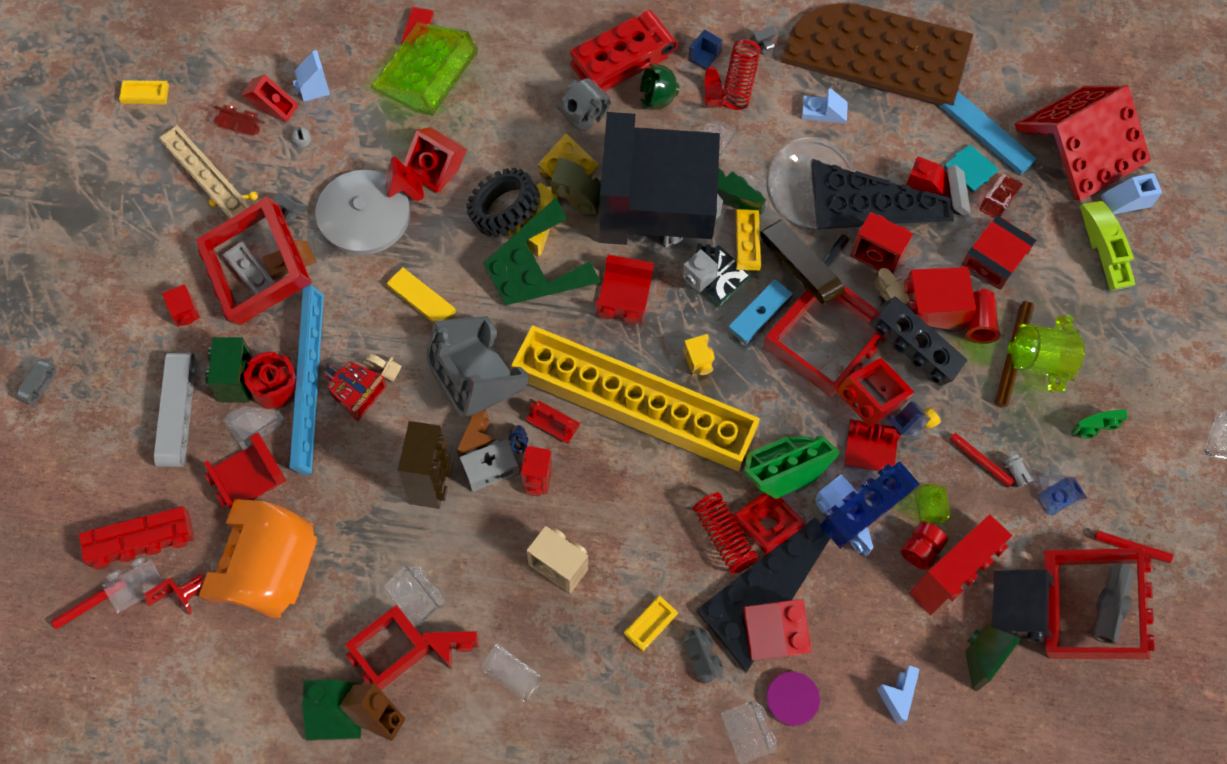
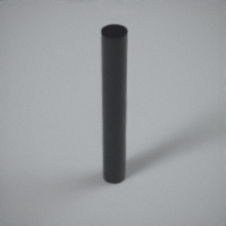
(835, 250)

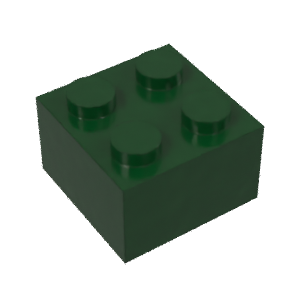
(225, 375)

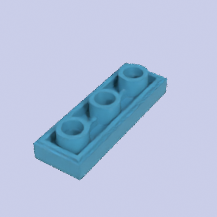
(768, 303)

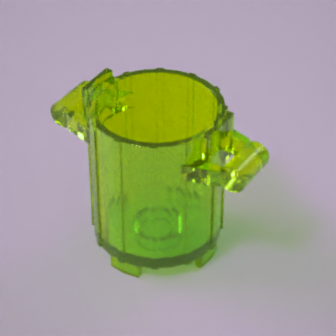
(1049, 351)

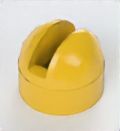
(934, 421)

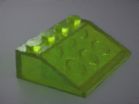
(426, 67)

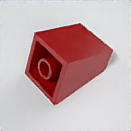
(941, 296)

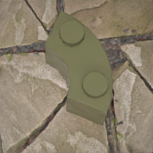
(576, 186)

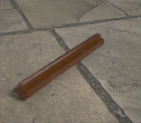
(1009, 372)

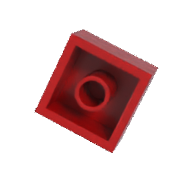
(881, 243)

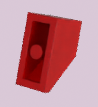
(269, 98)
(929, 177)

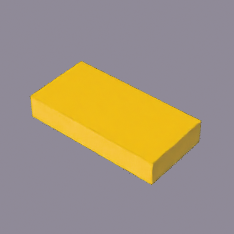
(144, 92)
(650, 623)

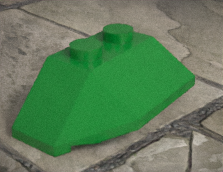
(789, 463)

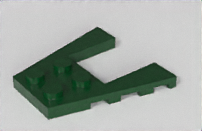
(517, 271)

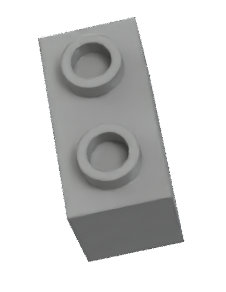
(480, 474)

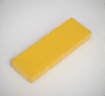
(747, 240)
(420, 296)

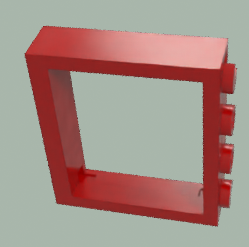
(275, 293)
(852, 303)
(1137, 556)

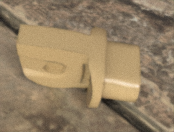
(387, 369)

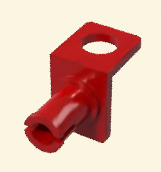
(182, 593)

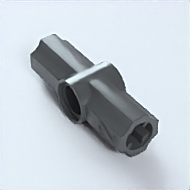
(1113, 603)

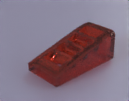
(1000, 197)

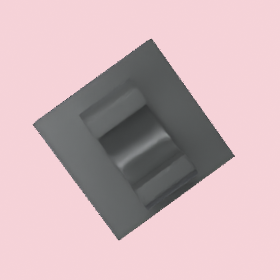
(764, 39)
(291, 204)

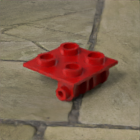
(871, 446)

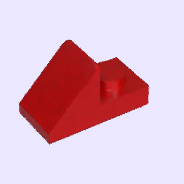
(400, 179)
(443, 642)

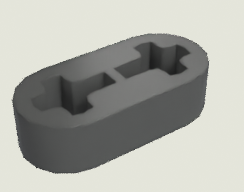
(36, 382)

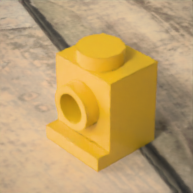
(699, 355)

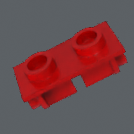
(552, 421)

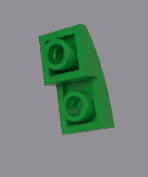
(1093, 424)

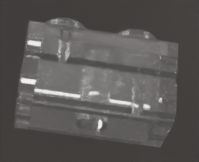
(510, 672)

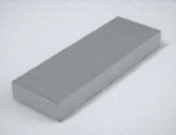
(248, 268)

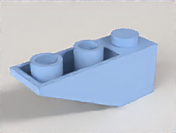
(833, 495)

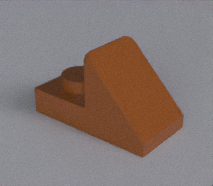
(276, 264)
(473, 436)

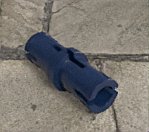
(515, 434)

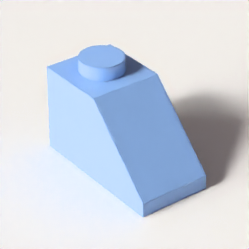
(311, 78)

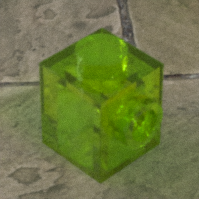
(932, 503)

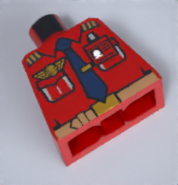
(354, 387)

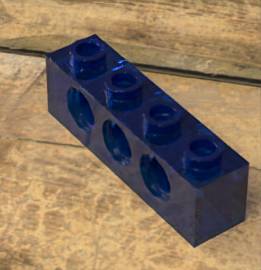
(843, 529)

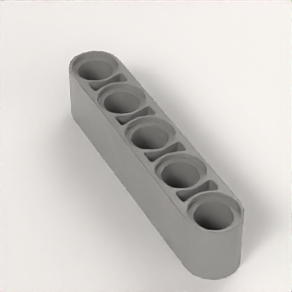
(175, 410)

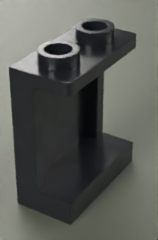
(1022, 603)

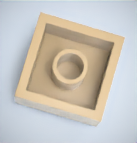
(558, 559)

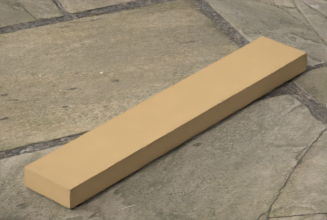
(204, 172)

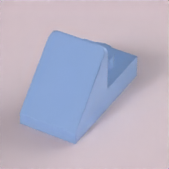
(827, 109)
(899, 700)

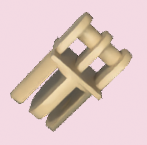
(890, 286)

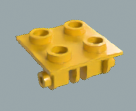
(569, 150)

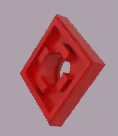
(767, 506)

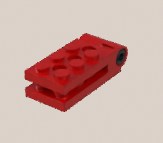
(623, 51)

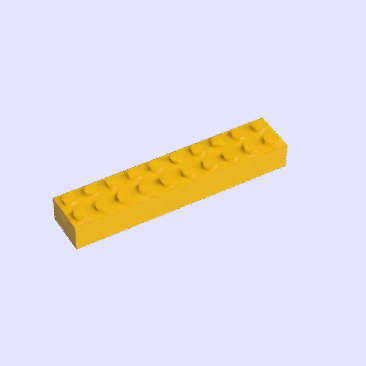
(636, 398)

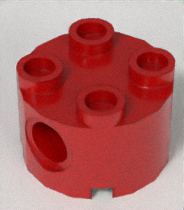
(271, 379)

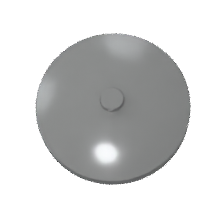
(359, 215)

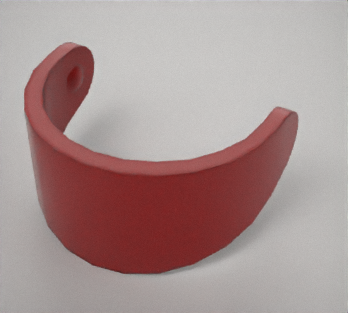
(713, 88)

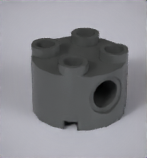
(584, 103)

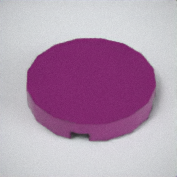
(793, 699)

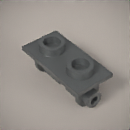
(700, 645)

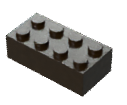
(424, 465)

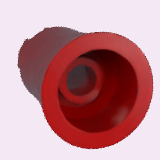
(984, 324)

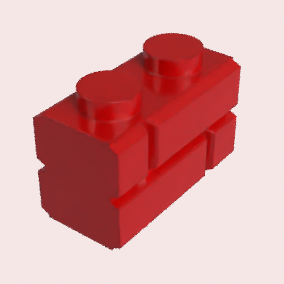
(536, 470)

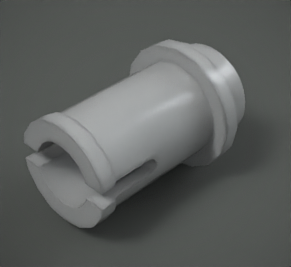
(1018, 470)

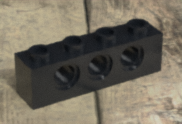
(930, 342)

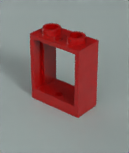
(885, 381)
(389, 675)

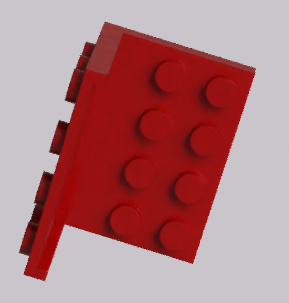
(1094, 134)

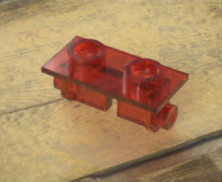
(229, 117)

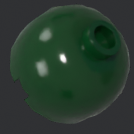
(658, 86)

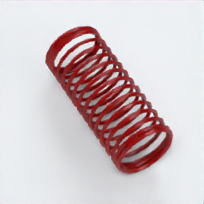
(744, 58)
(743, 557)

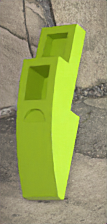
(1111, 243)

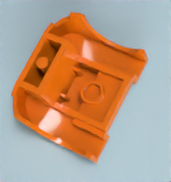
(262, 558)

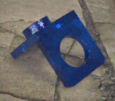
(1062, 495)

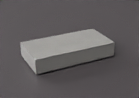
(958, 190)

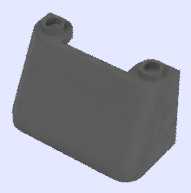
(469, 365)

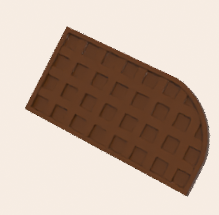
(880, 50)

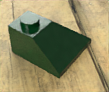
(987, 654)
(322, 712)

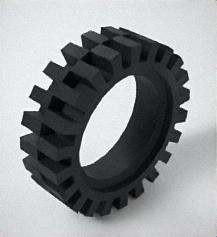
(513, 214)

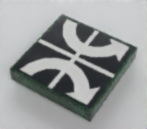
(728, 279)

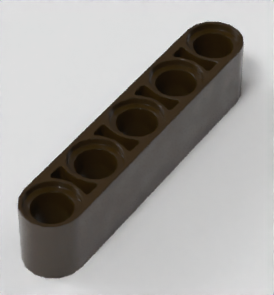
(802, 262)

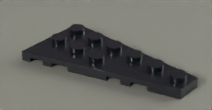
(848, 197)
(767, 581)

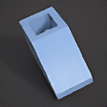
(1133, 194)

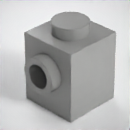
(700, 271)

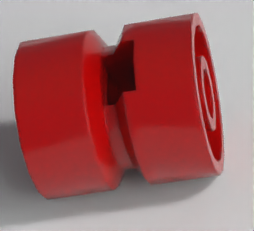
(924, 545)

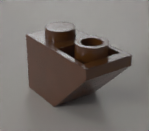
(372, 710)

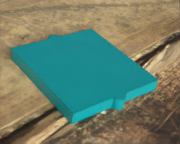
(975, 166)

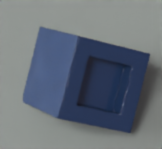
(705, 49)
(909, 420)

